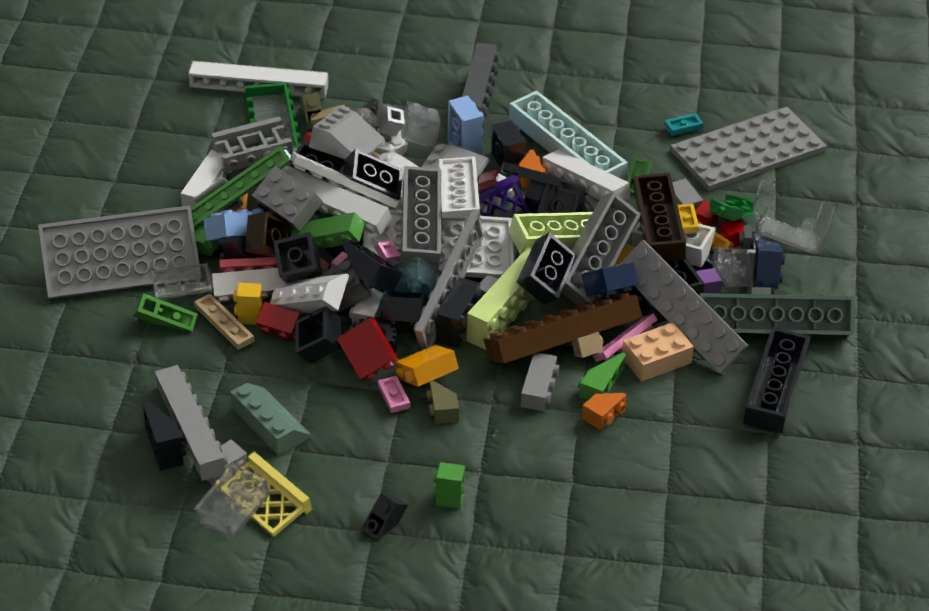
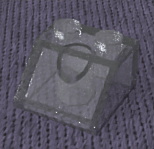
(420, 124)
(734, 266)

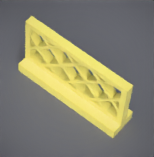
(280, 486)

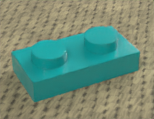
(683, 124)

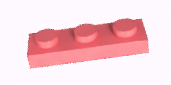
(245, 264)

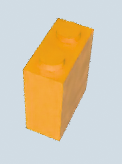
(426, 365)

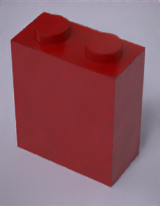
(367, 349)

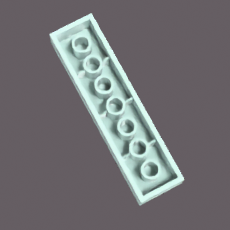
(557, 130)

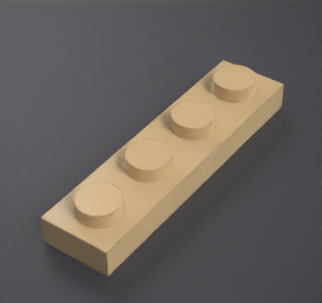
(224, 321)

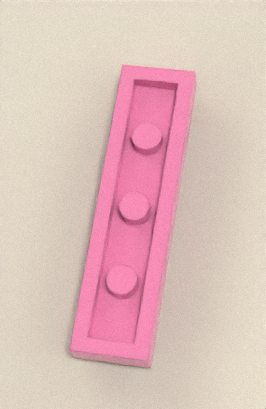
(642, 325)

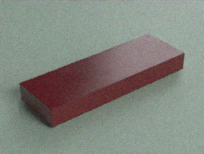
(488, 179)

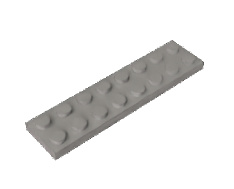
(456, 266)
(685, 308)

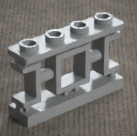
(235, 139)

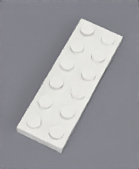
(337, 178)
(459, 187)

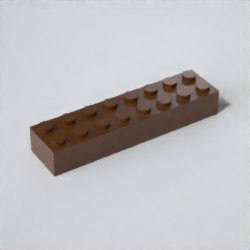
(562, 328)

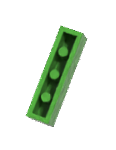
(332, 230)

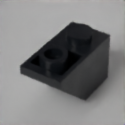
(384, 515)

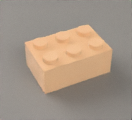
(657, 351)

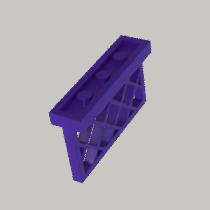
(503, 186)

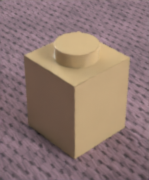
(587, 345)

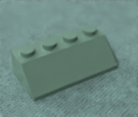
(268, 418)

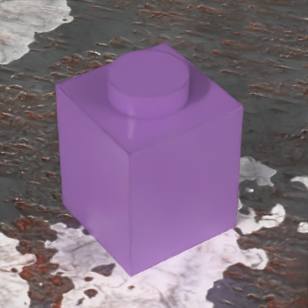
(712, 280)

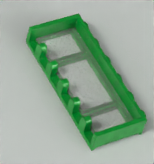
(270, 102)

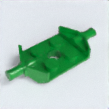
(732, 208)

